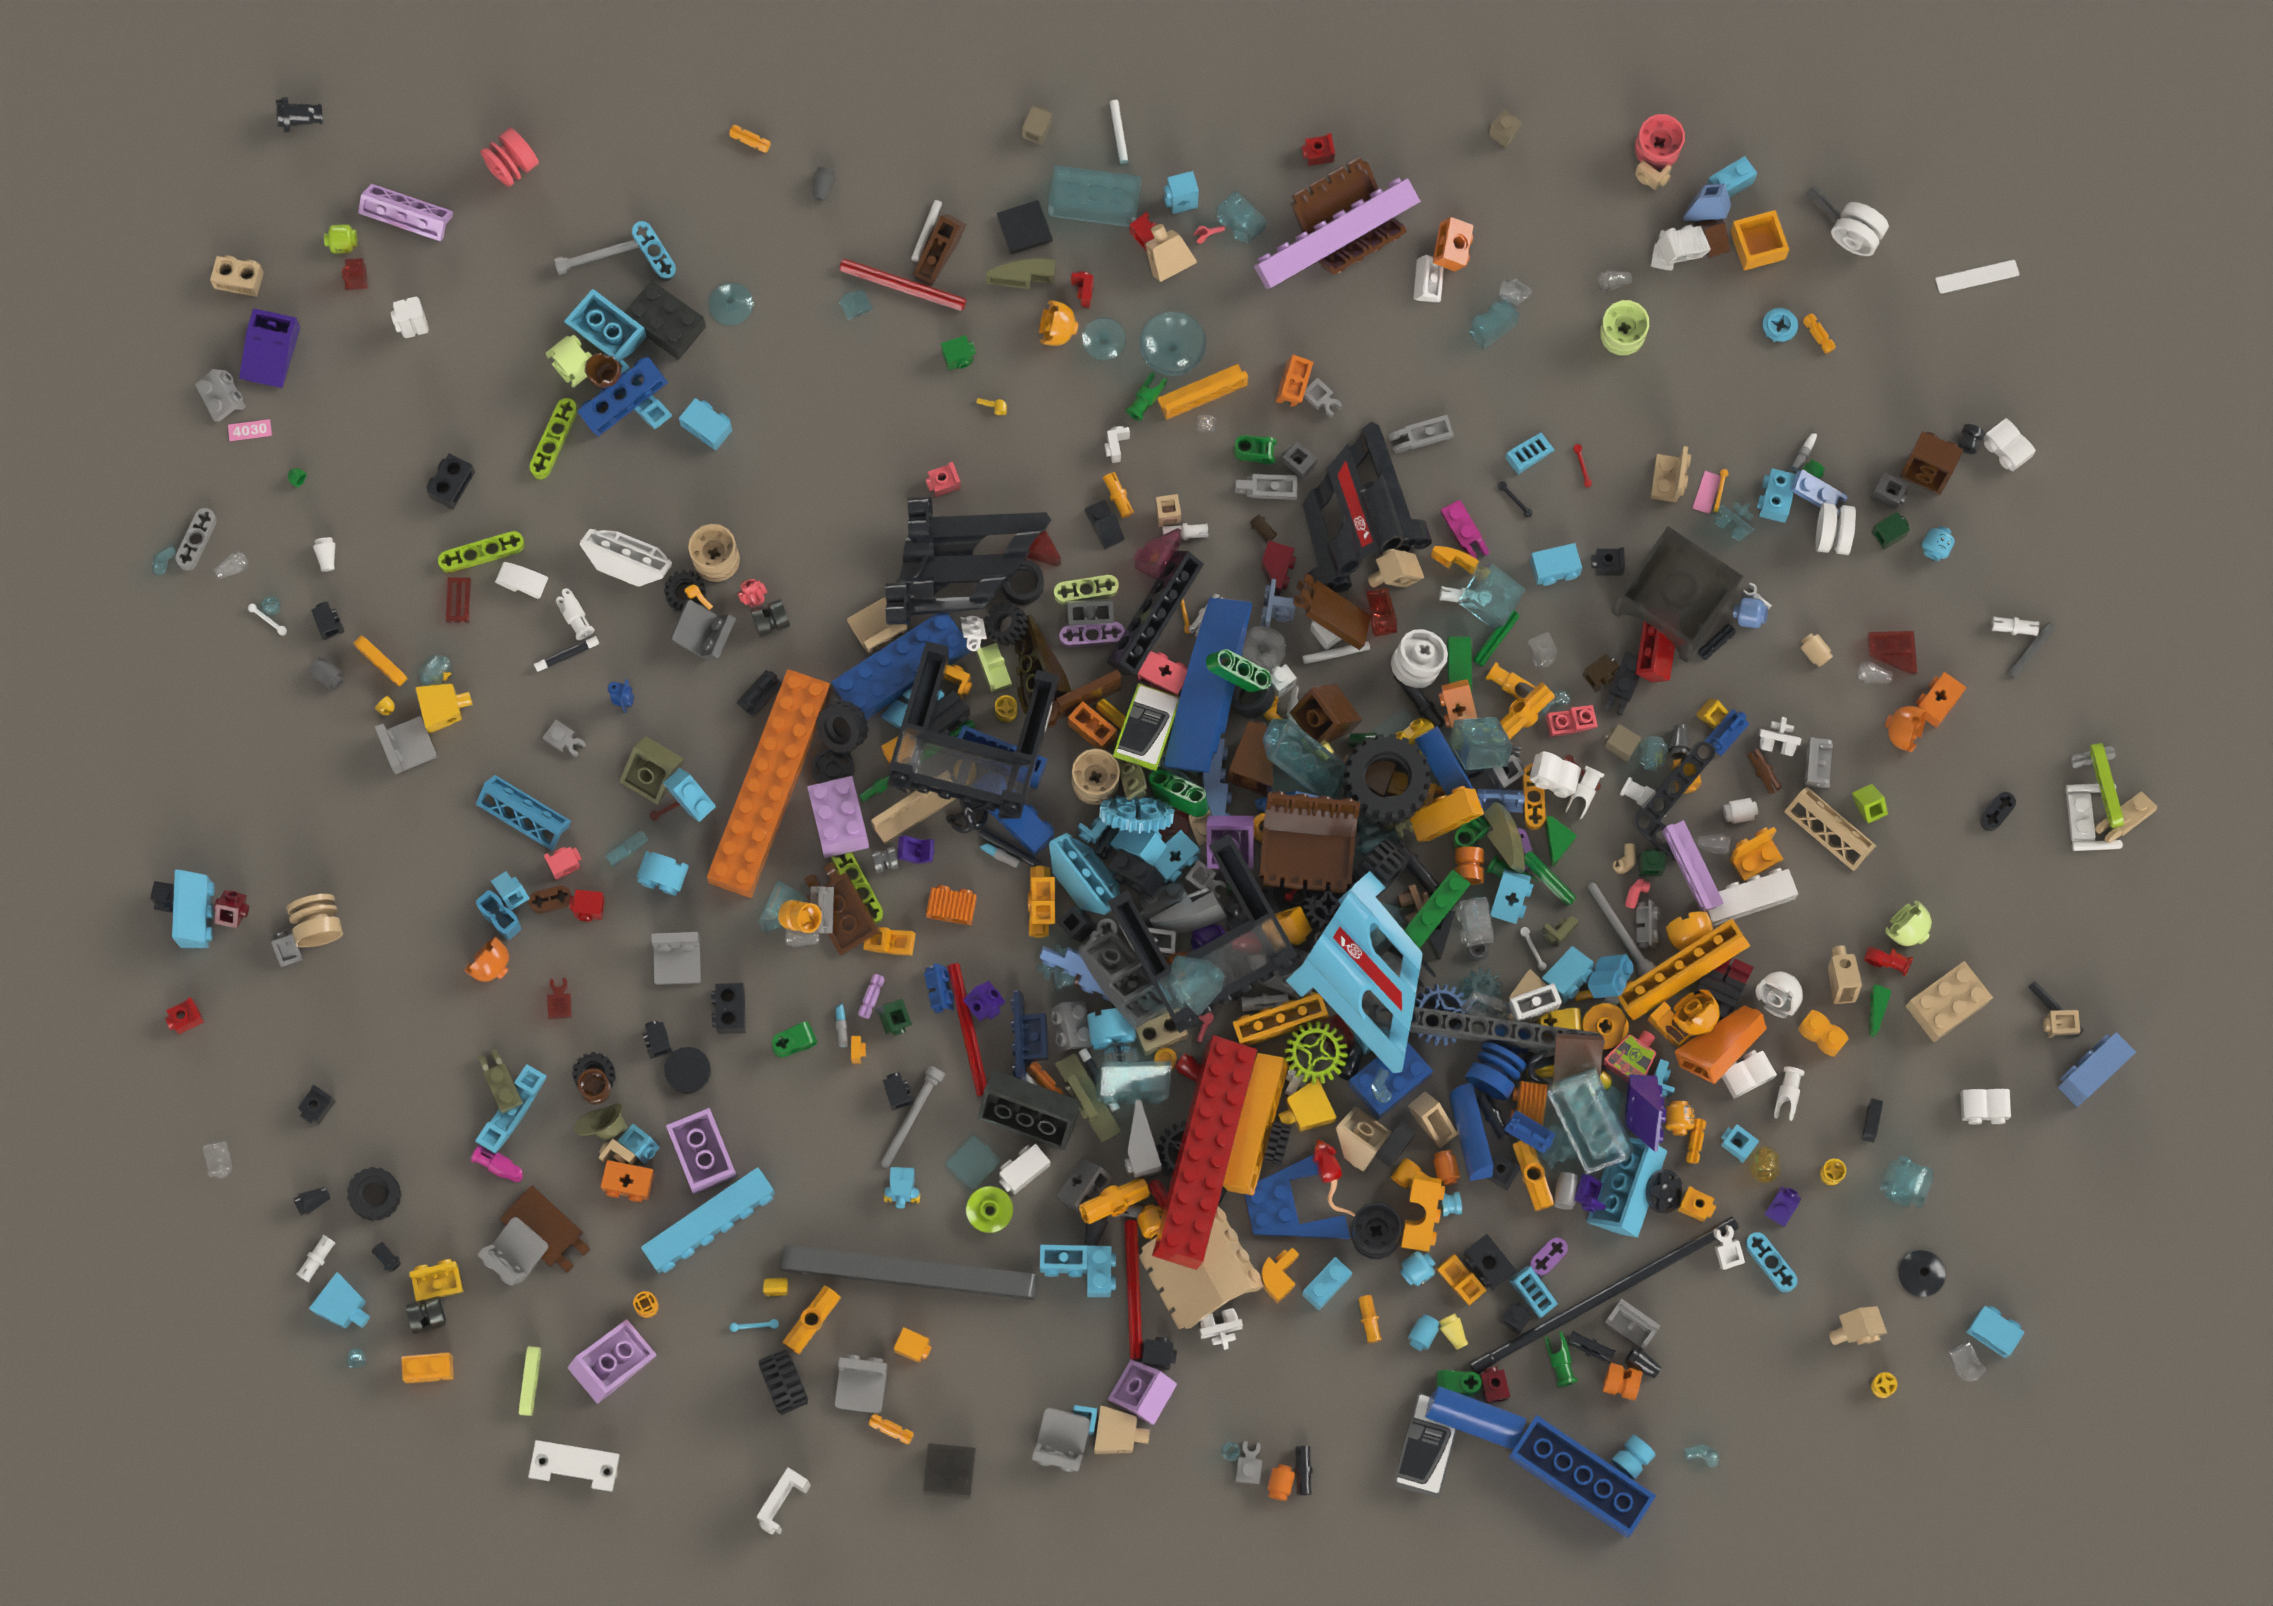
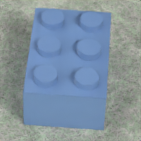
(2095, 1068)

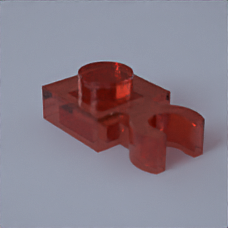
(559, 1003)

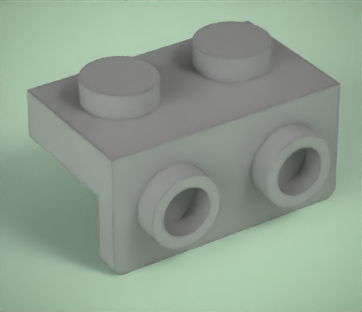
(219, 394)
(1071, 1026)

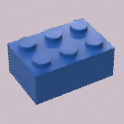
(1400, 1084)

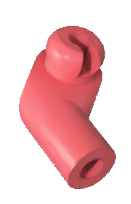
(1634, 892)

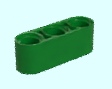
(1459, 659)
(1229, 670)
(1179, 793)

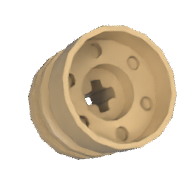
(707, 544)
(1095, 764)
(314, 920)

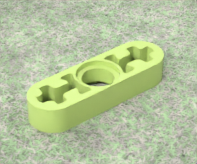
(1068, 586)
(530, 1381)

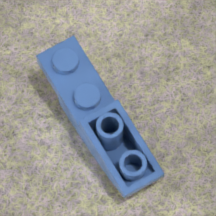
(1217, 792)
(1073, 965)

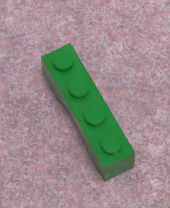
(1436, 908)

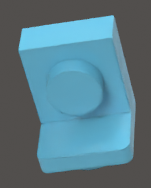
(1092, 835)
(1663, 1074)
(639, 1143)

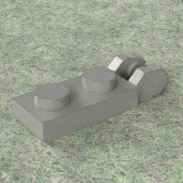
(1423, 434)

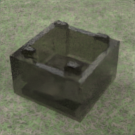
(949, 1471)

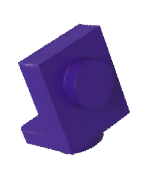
(915, 850)
(1588, 1193)
(1783, 1205)

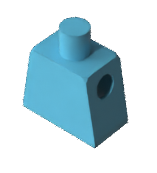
(340, 1304)

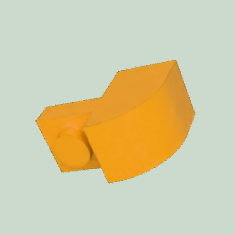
(1274, 1279)

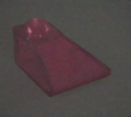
(1157, 553)

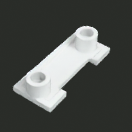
(575, 1463)

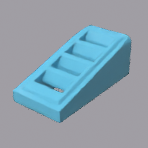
(1520, 467)
(1521, 1289)

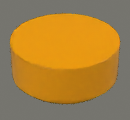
(1166, 1054)

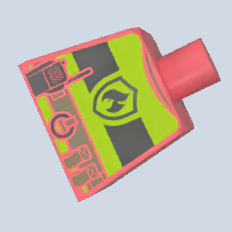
(1631, 1056)

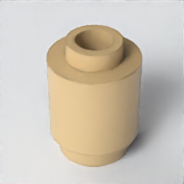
(1816, 649)

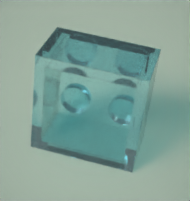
(1492, 595)
(1480, 743)

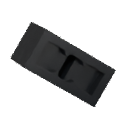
(455, 482)
(735, 1008)

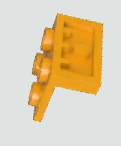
(1755, 855)

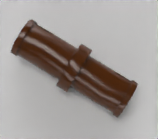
(1764, 771)

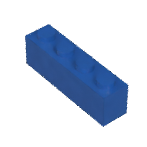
(1028, 830)

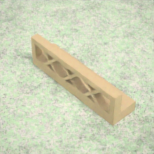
(906, 814)
(1837, 825)

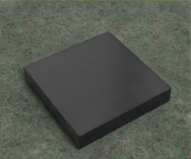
(1024, 227)

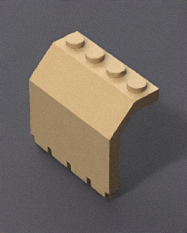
(1219, 1279)

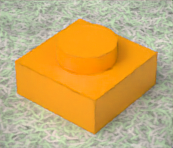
(858, 1049)

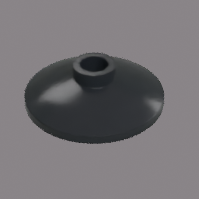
(1912, 1279)

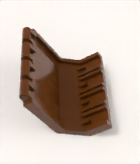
(1337, 195)
(1308, 842)

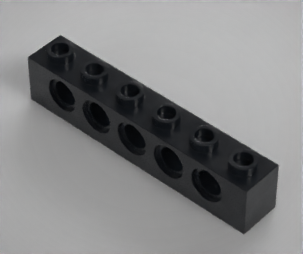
(1155, 612)

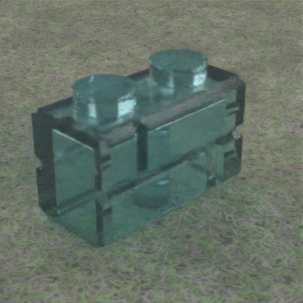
(1241, 217)

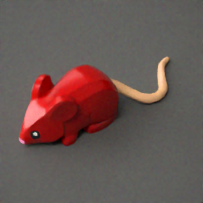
(1328, 1170)

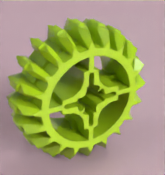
(1323, 1034)

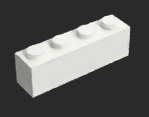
(1754, 896)

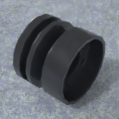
(1373, 1218)

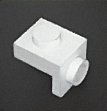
(1112, 447)

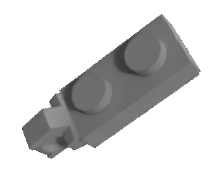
(1268, 486)

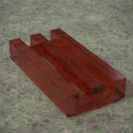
(457, 618)

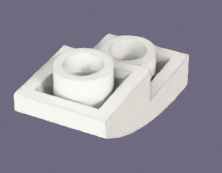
(521, 579)

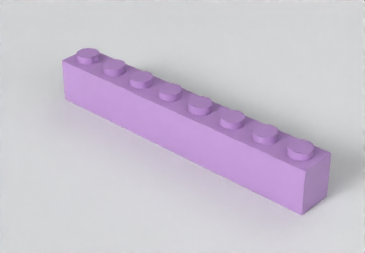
(1336, 233)

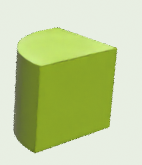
(1870, 803)

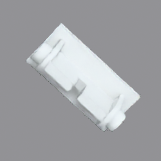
(974, 631)

